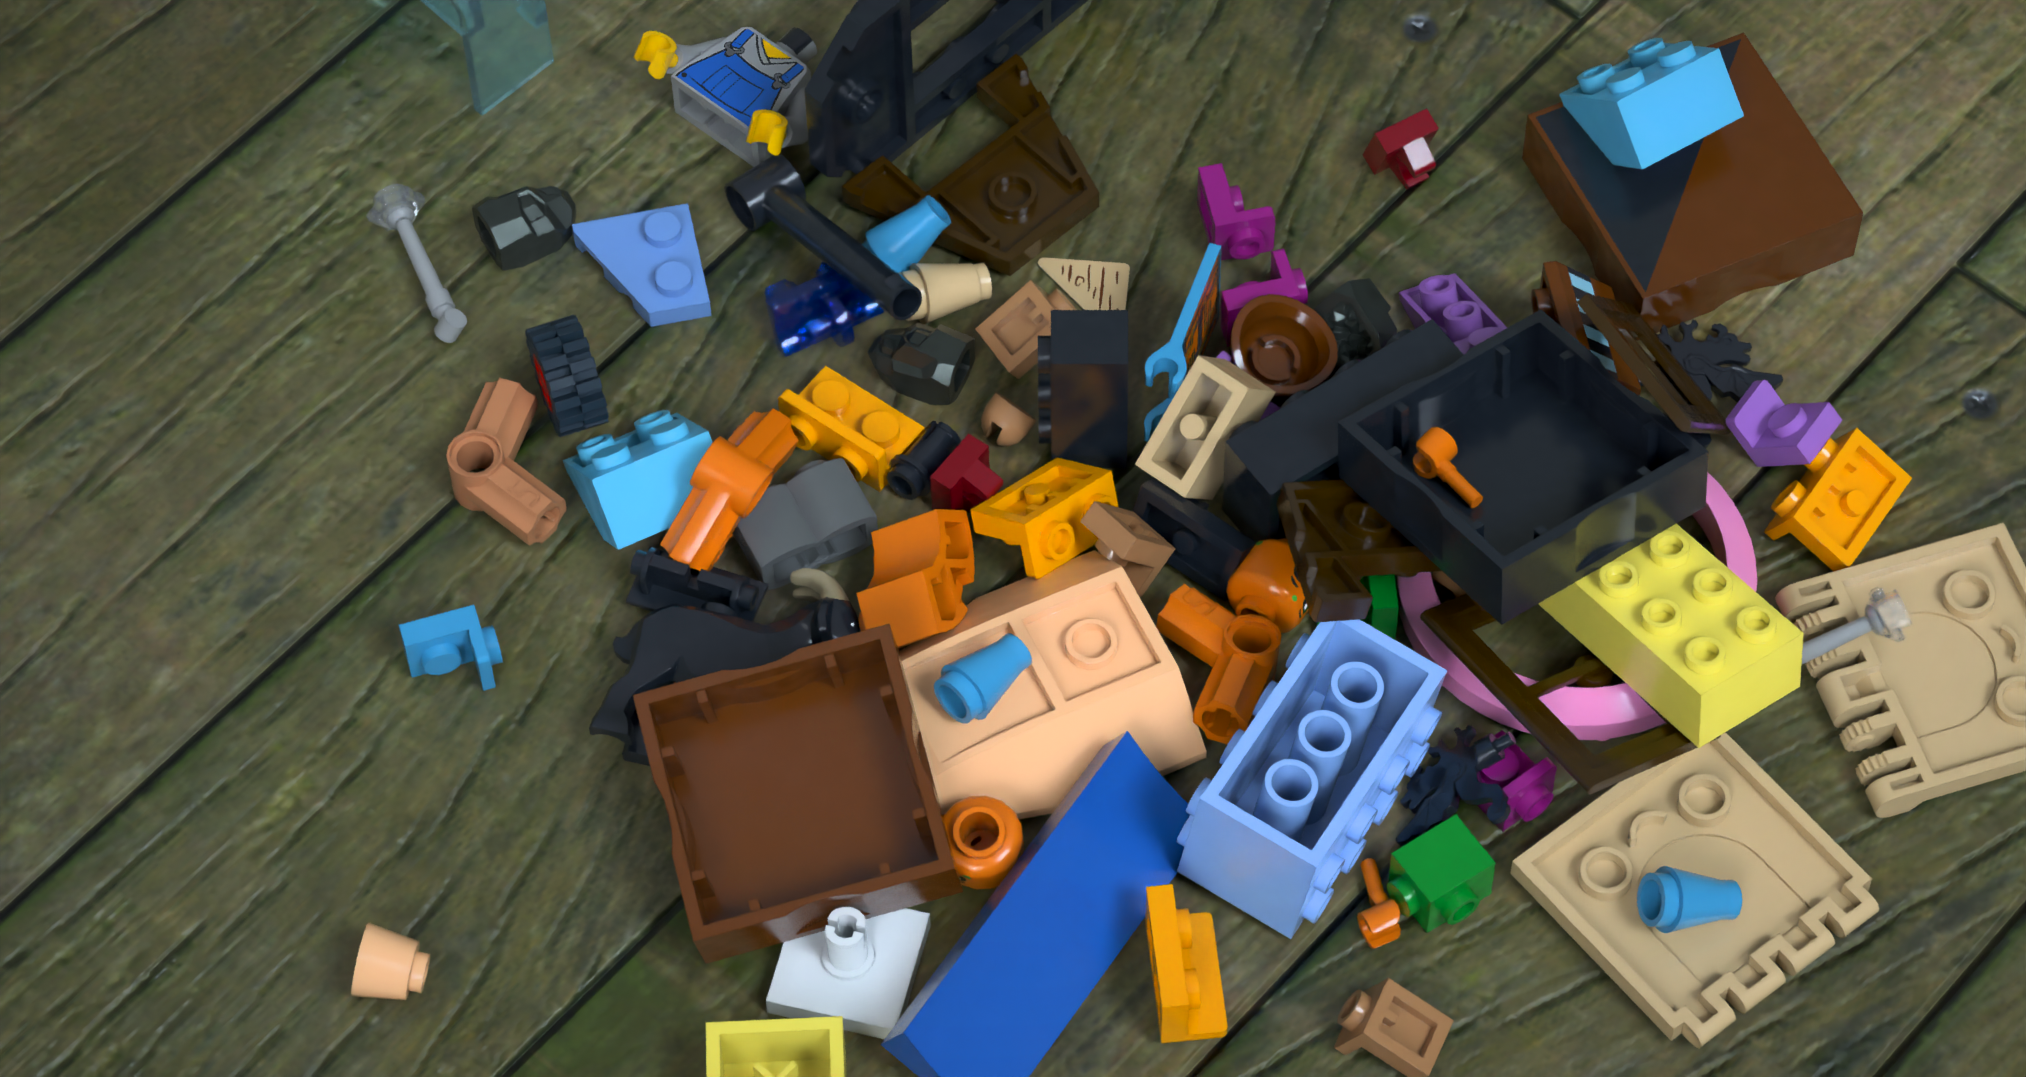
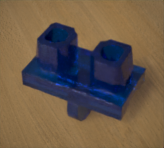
(817, 310)

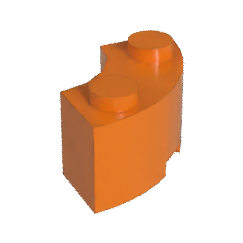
(919, 576)

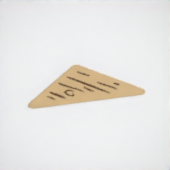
(1090, 283)

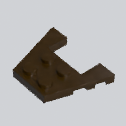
(1006, 197)
(1337, 543)

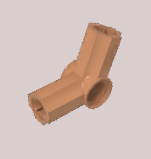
(504, 488)

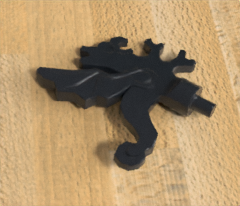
(1703, 364)
(1438, 790)

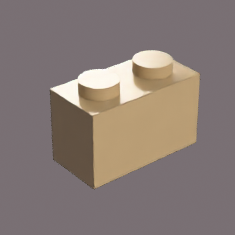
(1191, 436)

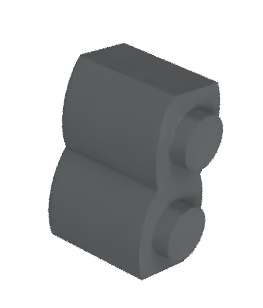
(806, 522)

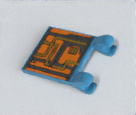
(1189, 336)

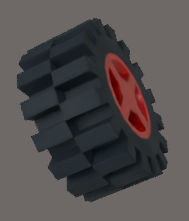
(567, 375)

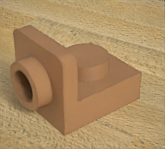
(1017, 323)
(1128, 542)
(1393, 1028)

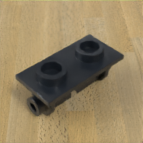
(666, 581)

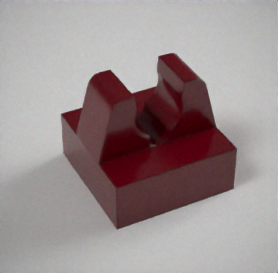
(1404, 149)
(964, 477)

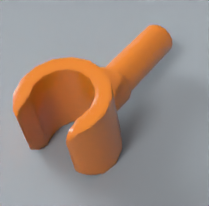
(1433, 458)
(1380, 922)

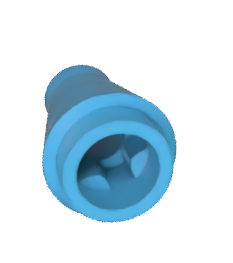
(908, 234)
(979, 680)
(1683, 899)

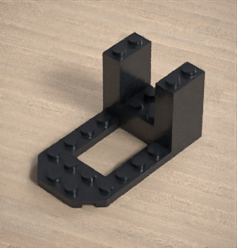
(865, 88)

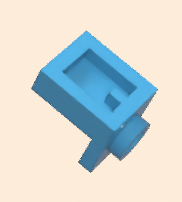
(448, 640)

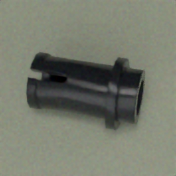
(912, 471)

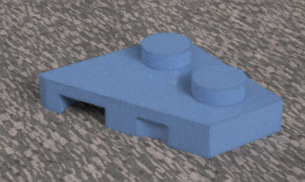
(651, 261)

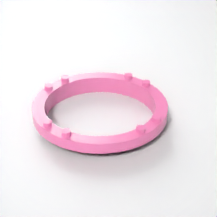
(1586, 712)

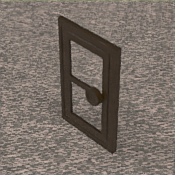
(1619, 324)
(1454, 626)

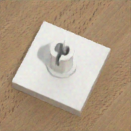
(852, 970)

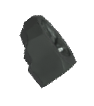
(524, 224)
(1357, 319)
(924, 361)

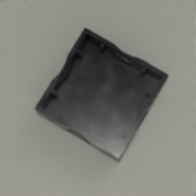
(1553, 446)

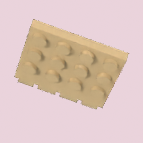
(1716, 819)

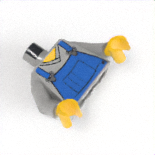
(738, 87)

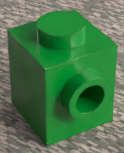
(1441, 875)

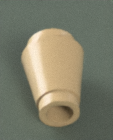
(948, 287)

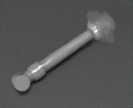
(397, 209)
(1883, 616)

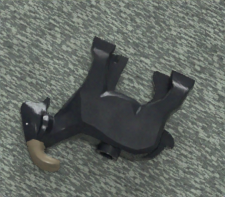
(692, 641)

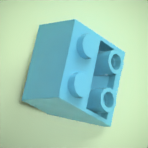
(1653, 101)
(640, 478)

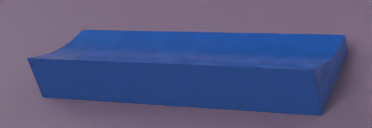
(1048, 925)

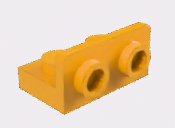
(849, 424)
(1839, 499)
(1046, 513)
(1184, 969)

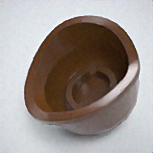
(1283, 345)

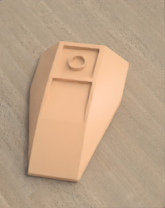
(1090, 679)

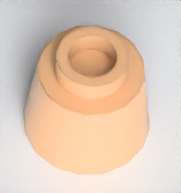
(388, 965)

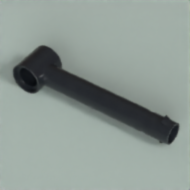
(777, 194)

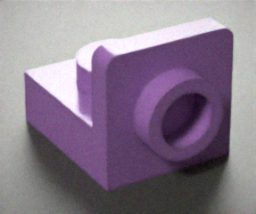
(1780, 432)

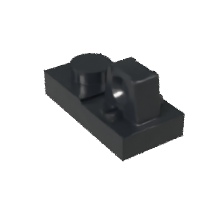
(1203, 543)

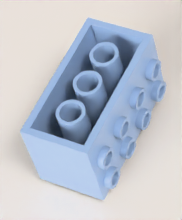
(1311, 773)

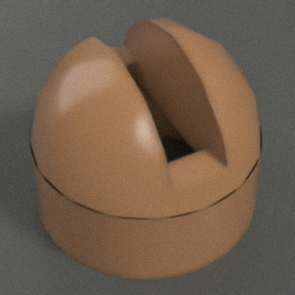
(1010, 417)

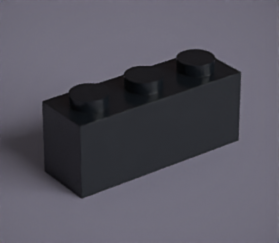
(1085, 387)

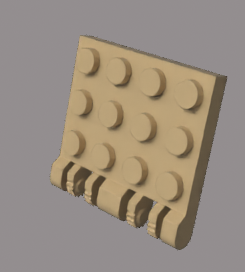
(1945, 690)

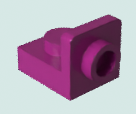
(1225, 221)
(1282, 282)
(1524, 782)

